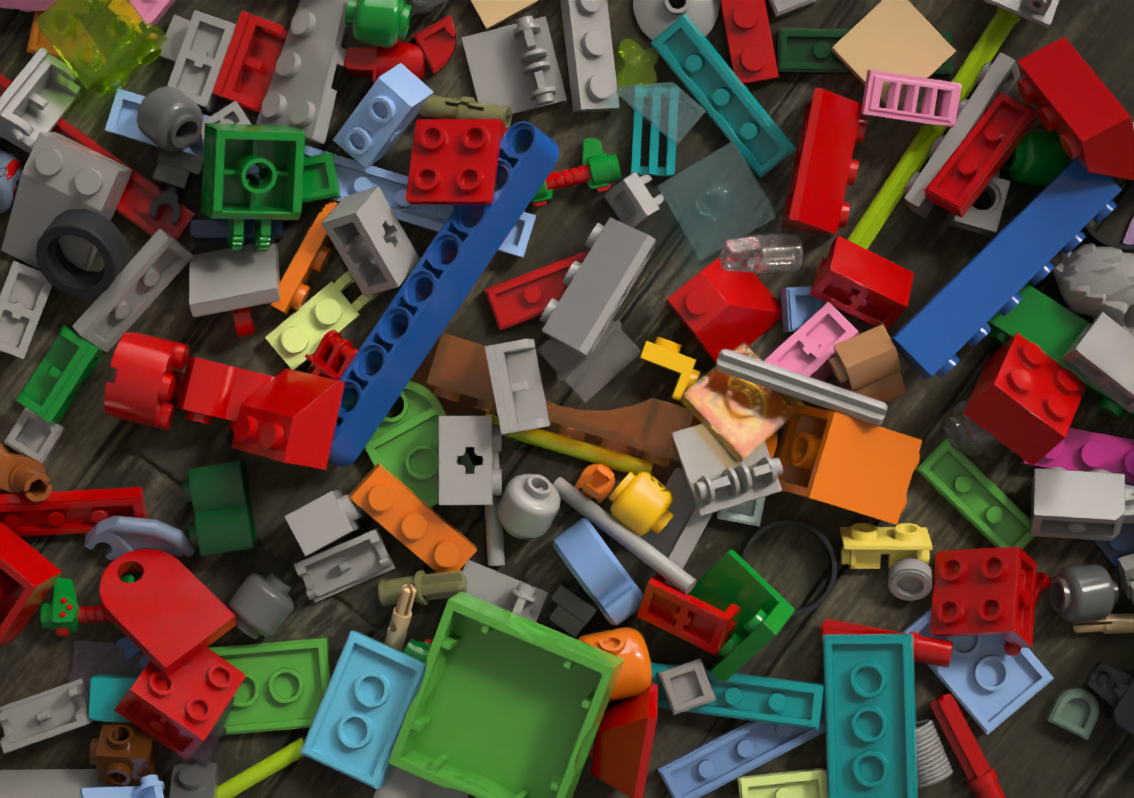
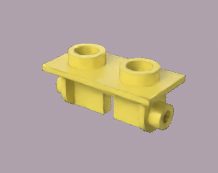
(865, 543)

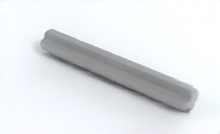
(801, 387)

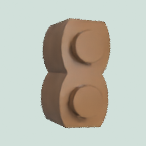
(869, 365)

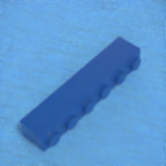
(1003, 268)

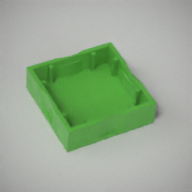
(504, 705)

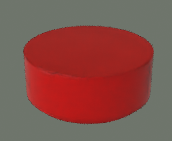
(243, 322)

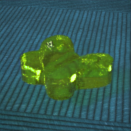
(638, 64)

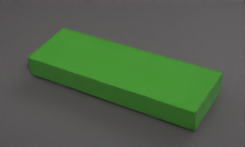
(975, 497)

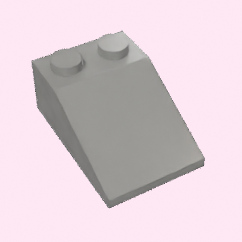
(59, 179)

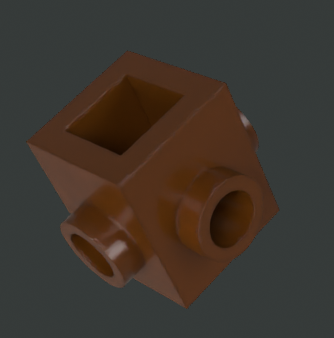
(123, 754)

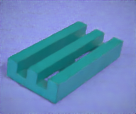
(652, 169)

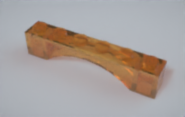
(463, 369)

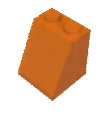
(847, 463)

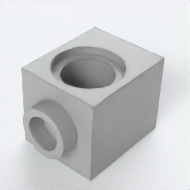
(985, 221)

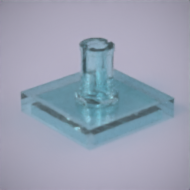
(717, 200)

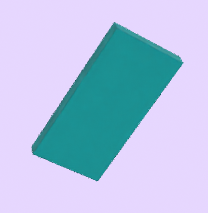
(870, 716)

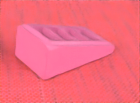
(947, 101)

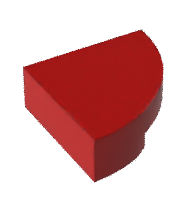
(437, 43)

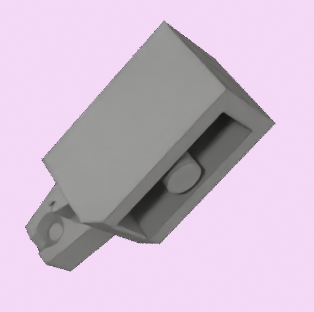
(1080, 504)

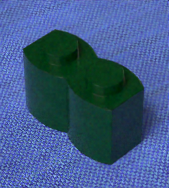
(221, 508)

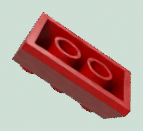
(1079, 109)
(824, 164)

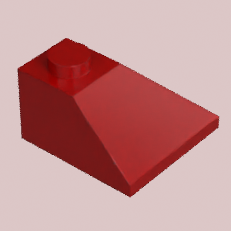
(724, 308)
(625, 743)

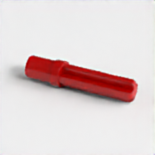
(926, 649)
(979, 775)

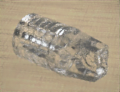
(763, 253)

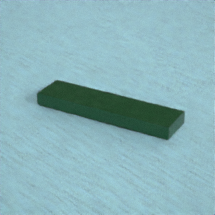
(810, 52)

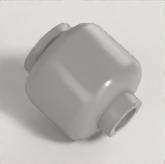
(528, 506)

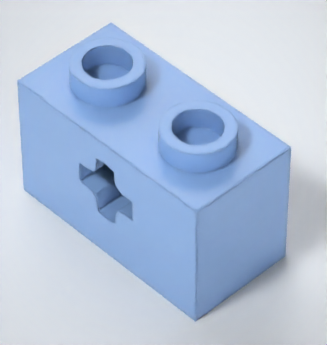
(383, 115)

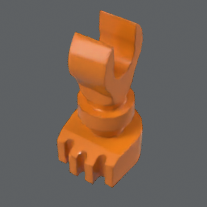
(596, 482)

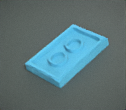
(364, 709)

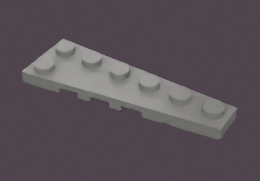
(304, 72)

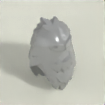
(1098, 282)

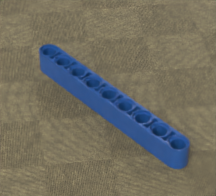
(437, 290)

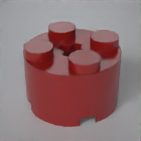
(145, 379)

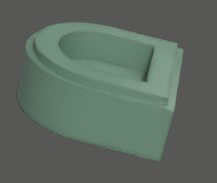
(1074, 711)

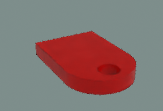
(166, 610)

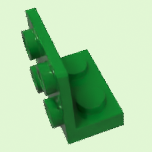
(761, 611)

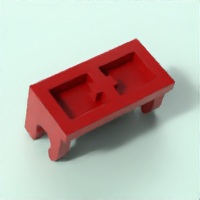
(250, 61)
(862, 283)
(687, 615)

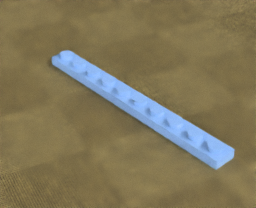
(351, 178)

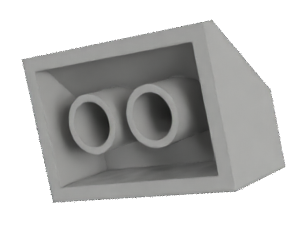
(597, 286)

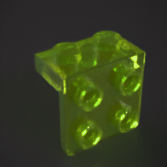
(101, 40)

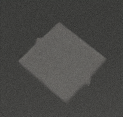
(607, 360)

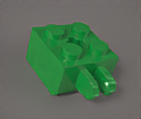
(269, 195)

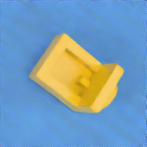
(667, 355)

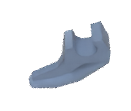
(132, 533)

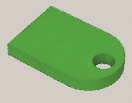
(410, 443)

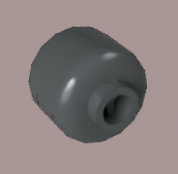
(170, 119)
(1083, 593)
(261, 605)

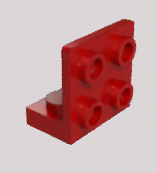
(454, 161)
(984, 594)
(183, 705)

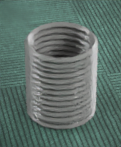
(931, 758)

